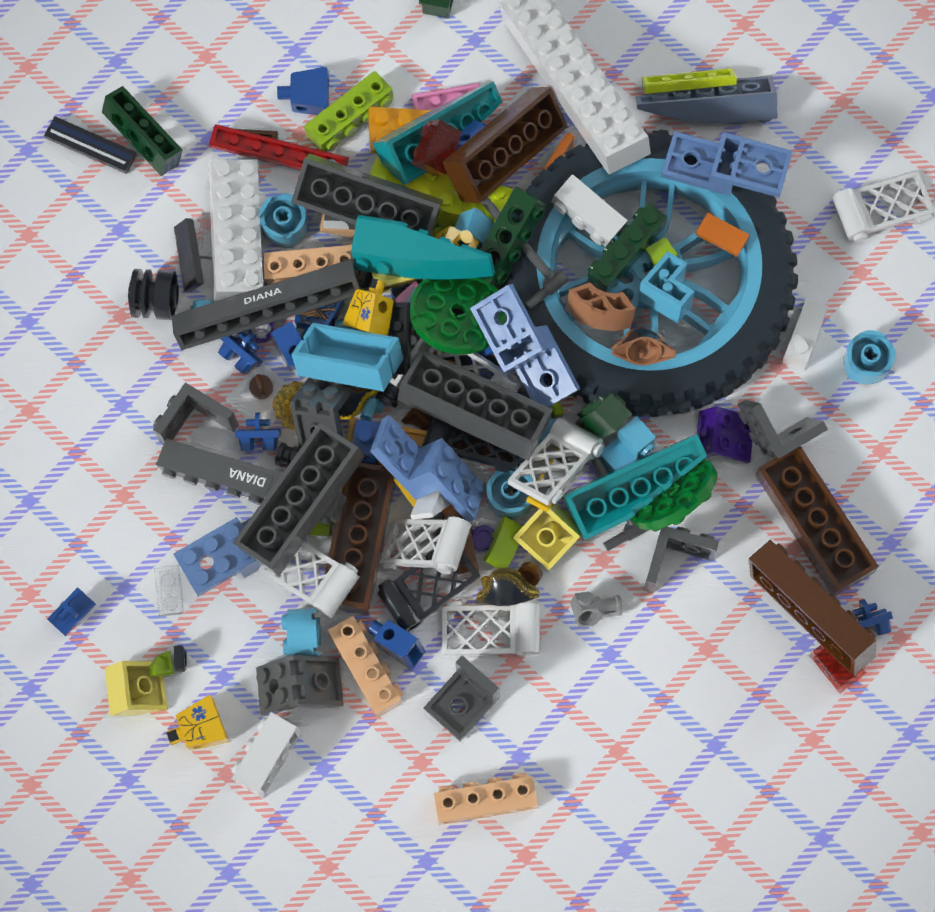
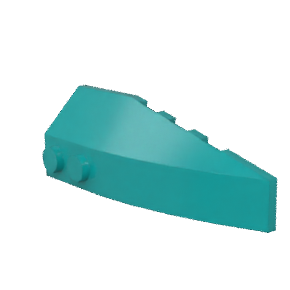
(398, 147)
(398, 251)
(628, 489)

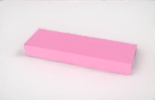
(434, 99)

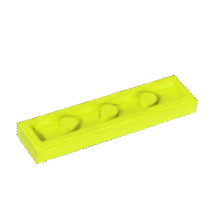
(689, 80)

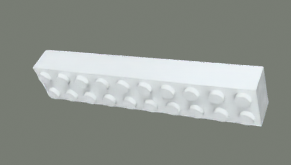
(577, 82)

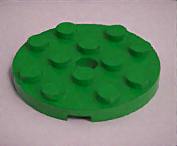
(438, 325)
(679, 499)

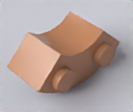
(600, 308)

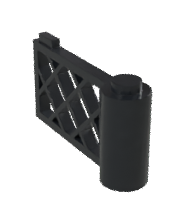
(440, 429)
(406, 608)

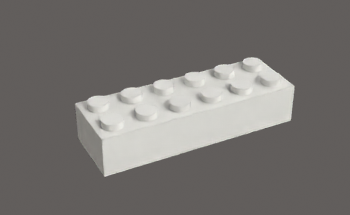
(235, 227)

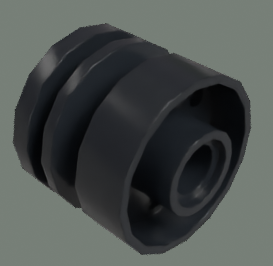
(148, 293)

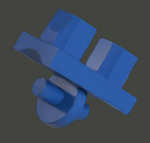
(248, 358)
(247, 436)
(71, 611)
(879, 618)

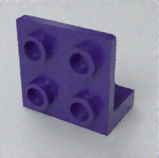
(724, 434)

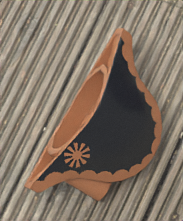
(643, 347)

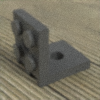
(317, 403)
(182, 405)
(769, 441)
(682, 541)
(299, 684)
(470, 687)

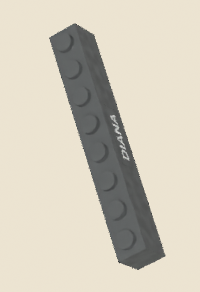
(265, 304)
(228, 475)

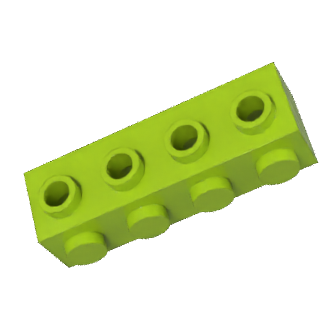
(348, 112)

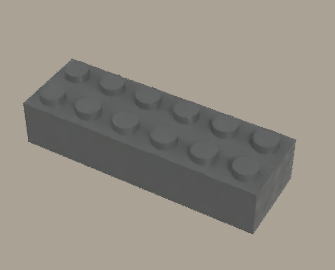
(351, 193)
(474, 404)
(299, 499)

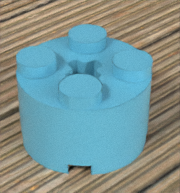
(289, 231)
(881, 357)
(499, 500)
(302, 632)

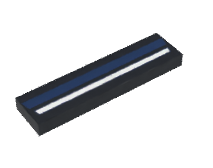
(90, 145)

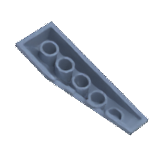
(747, 101)

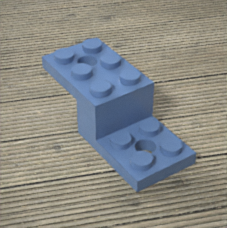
(727, 164)
(524, 347)
(428, 468)
(227, 558)

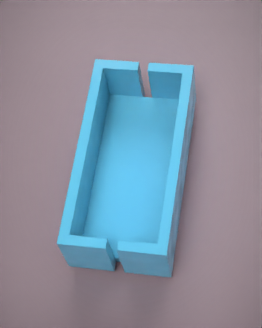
(347, 356)

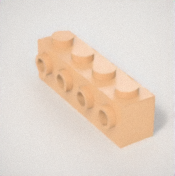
(292, 263)
(365, 667)
(485, 800)

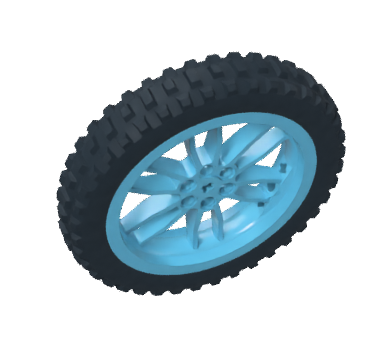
(731, 346)

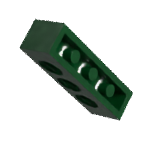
(141, 130)
(508, 223)

